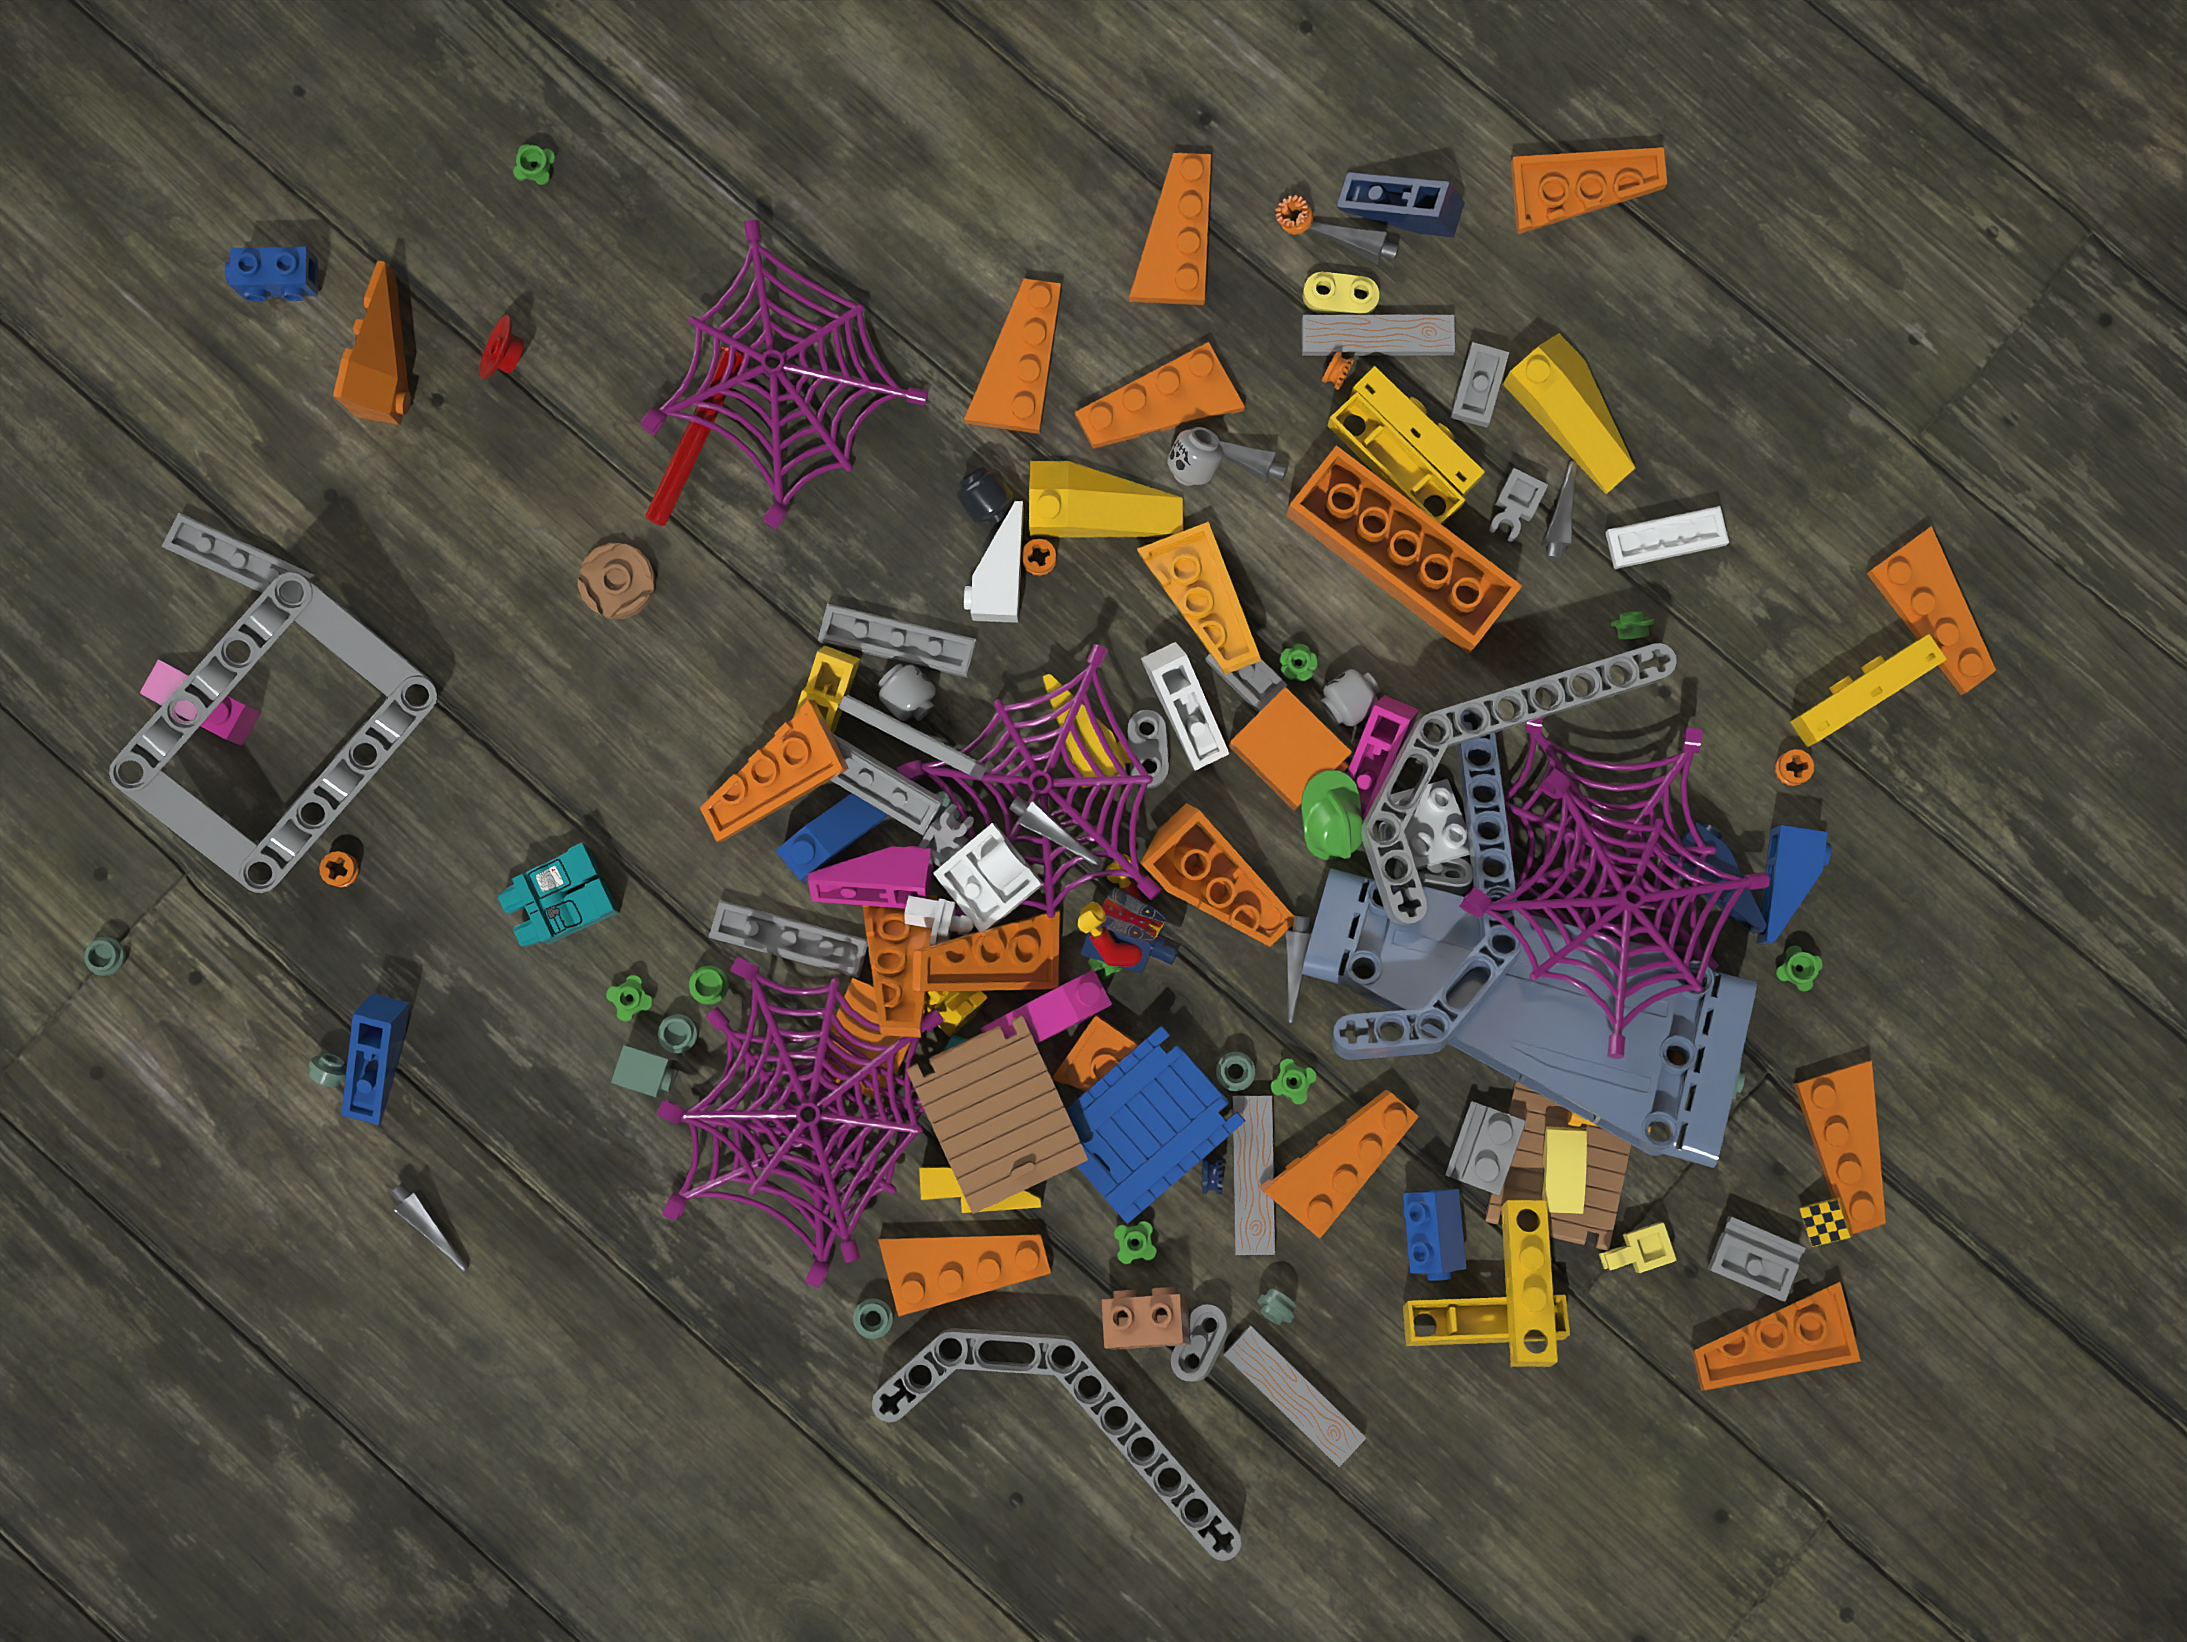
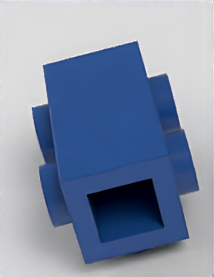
(273, 273)
(1434, 1232)

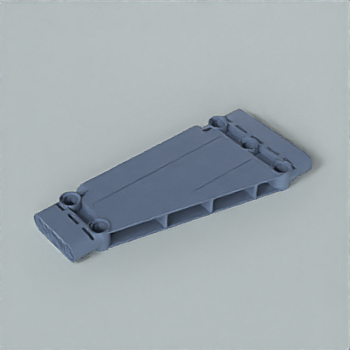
(1547, 1028)

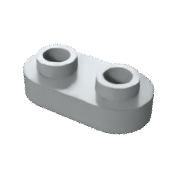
(1149, 747)
(1450, 876)
(1203, 1344)

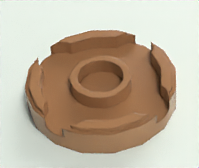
(616, 581)

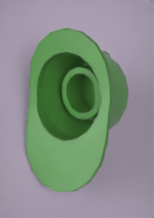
(1332, 815)

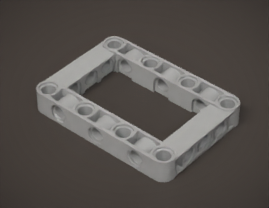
(215, 679)

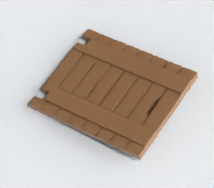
(995, 1112)
(1604, 1173)

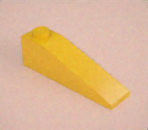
(1566, 402)
(1091, 503)

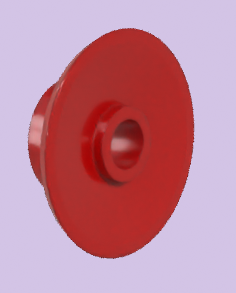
(501, 349)

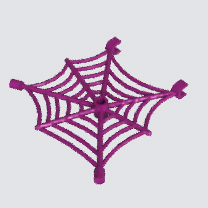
(656, 417)
(1691, 744)
(916, 770)
(1623, 904)
(676, 1113)
(678, 1201)

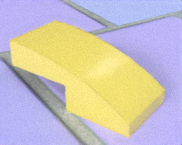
(1564, 1169)

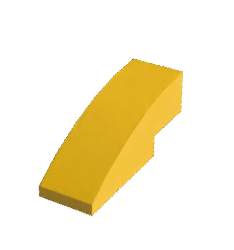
(829, 683)
(942, 1183)

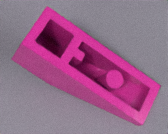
(229, 720)
(1379, 747)
(876, 878)
(1058, 1008)

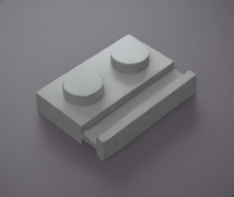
(1485, 1148)
(1756, 1258)

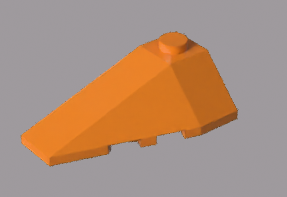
(374, 372)
(1207, 872)

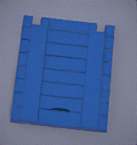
(1148, 1124)

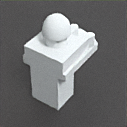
(938, 916)

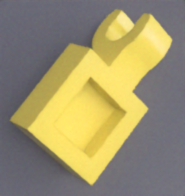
(1645, 1248)

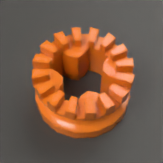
(1284, 214)
(1336, 370)
(1033, 567)
(1788, 777)
(350, 864)

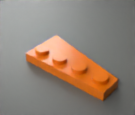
(1577, 183)
(1176, 246)
(1018, 370)
(1170, 396)
(1930, 602)
(785, 769)
(998, 958)
(891, 961)
(1095, 1054)
(1846, 1139)
(1334, 1171)
(947, 1269)
(1789, 1341)

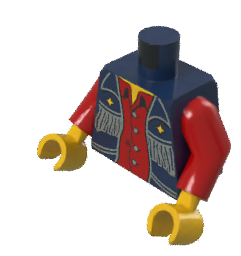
(1125, 928)

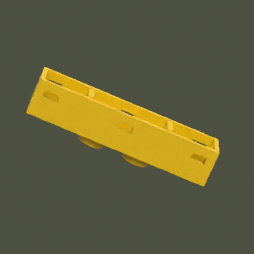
(1430, 440)
(1394, 458)
(1879, 682)
(1528, 1283)
(1474, 1321)

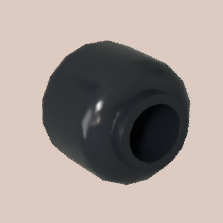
(985, 495)

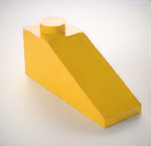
(1087, 736)

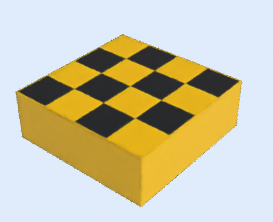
(1826, 1221)

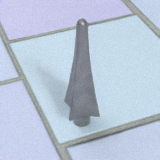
(1363, 242)
(1255, 461)
(1560, 528)
(1040, 821)
(1296, 945)
(419, 1214)

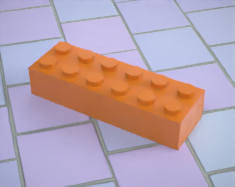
(1402, 549)

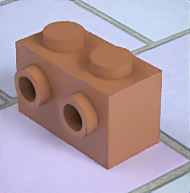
(1146, 1320)

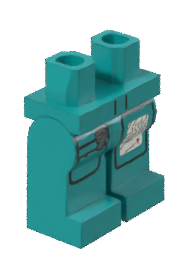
(548, 899)

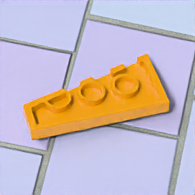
(1201, 589)

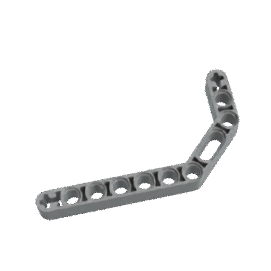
(1488, 722)
(1095, 1405)

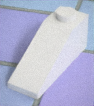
(998, 576)
(1185, 705)

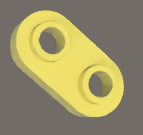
(1341, 295)

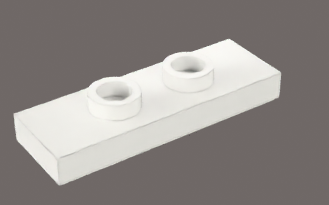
(1667, 537)

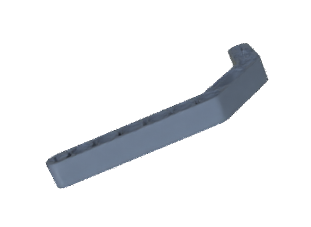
(1483, 956)

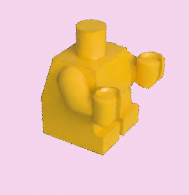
(955, 1007)

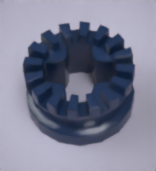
(1210, 1176)

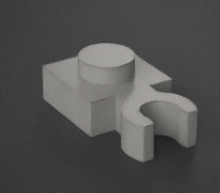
(1519, 500)
(946, 836)

